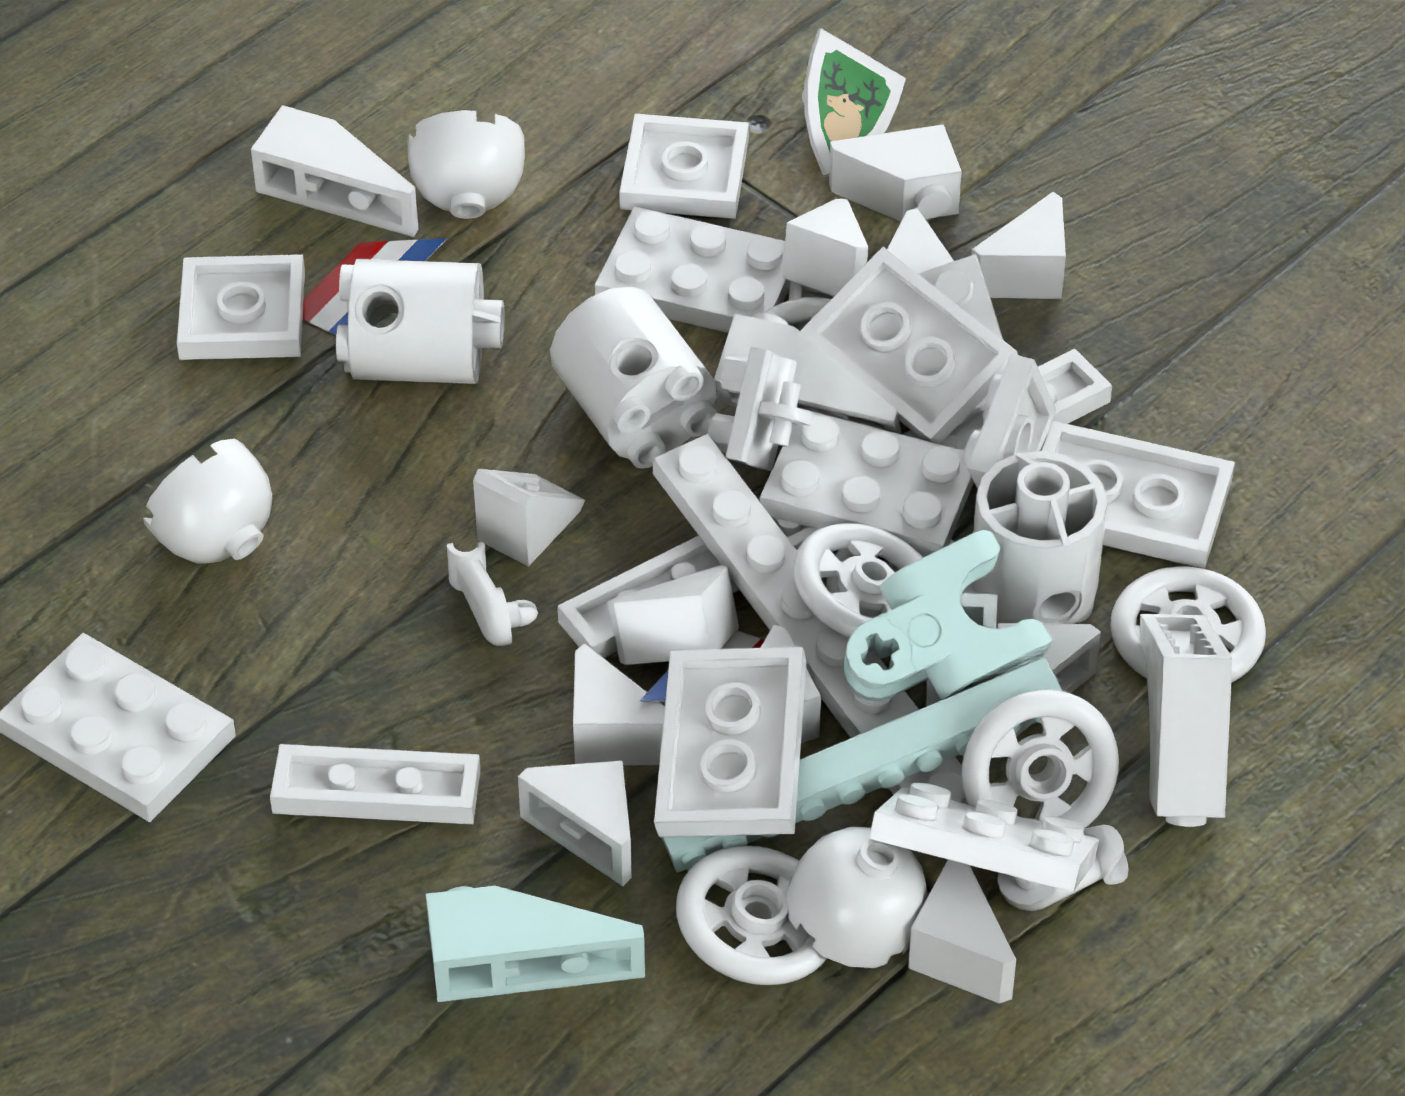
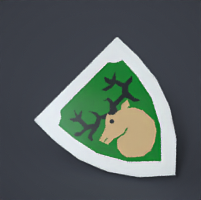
(846, 95)

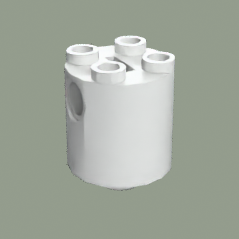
(437, 325)
(633, 374)
(1050, 535)

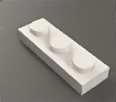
(375, 784)

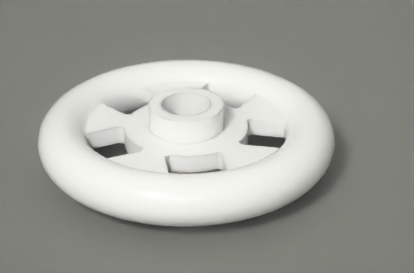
(857, 577)
(1212, 591)
(1058, 714)
(758, 898)

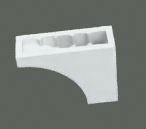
(1187, 716)

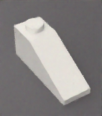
(330, 170)
(825, 382)

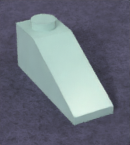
(516, 943)

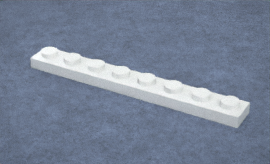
(762, 566)

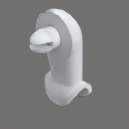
(486, 601)
(1108, 865)

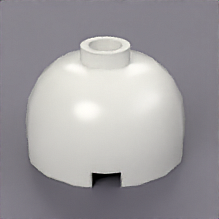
(466, 162)
(212, 506)
(857, 897)

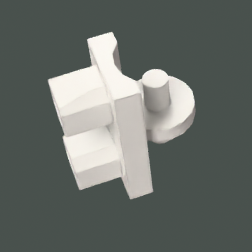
(763, 409)

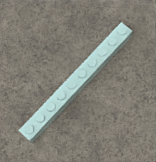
(884, 755)

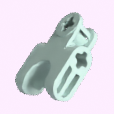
(931, 632)

